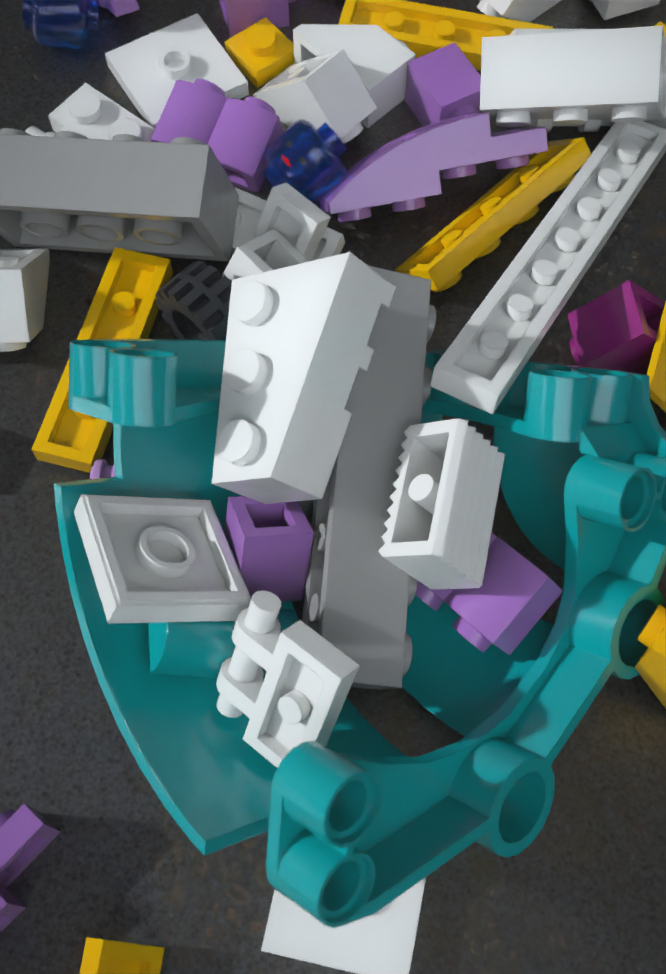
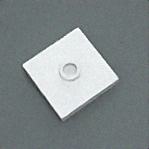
(176, 52)
(160, 560)
(366, 946)

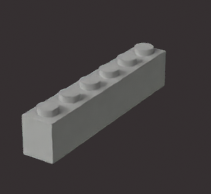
(350, 589)

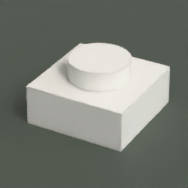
(294, 219)

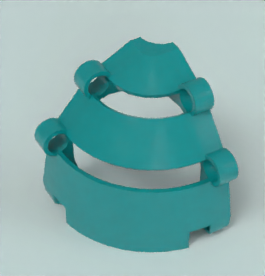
(360, 816)

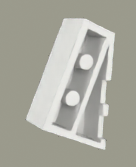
(575, 76)
(289, 373)

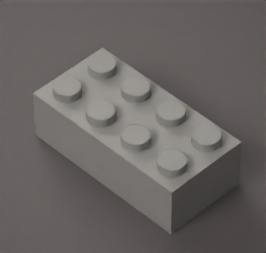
(115, 194)

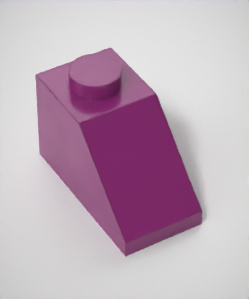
(617, 329)

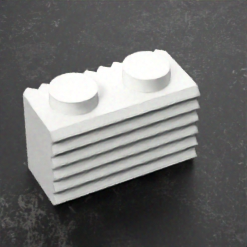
(443, 505)

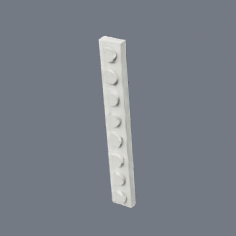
(548, 268)

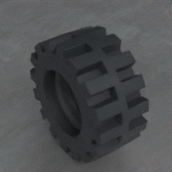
(196, 303)

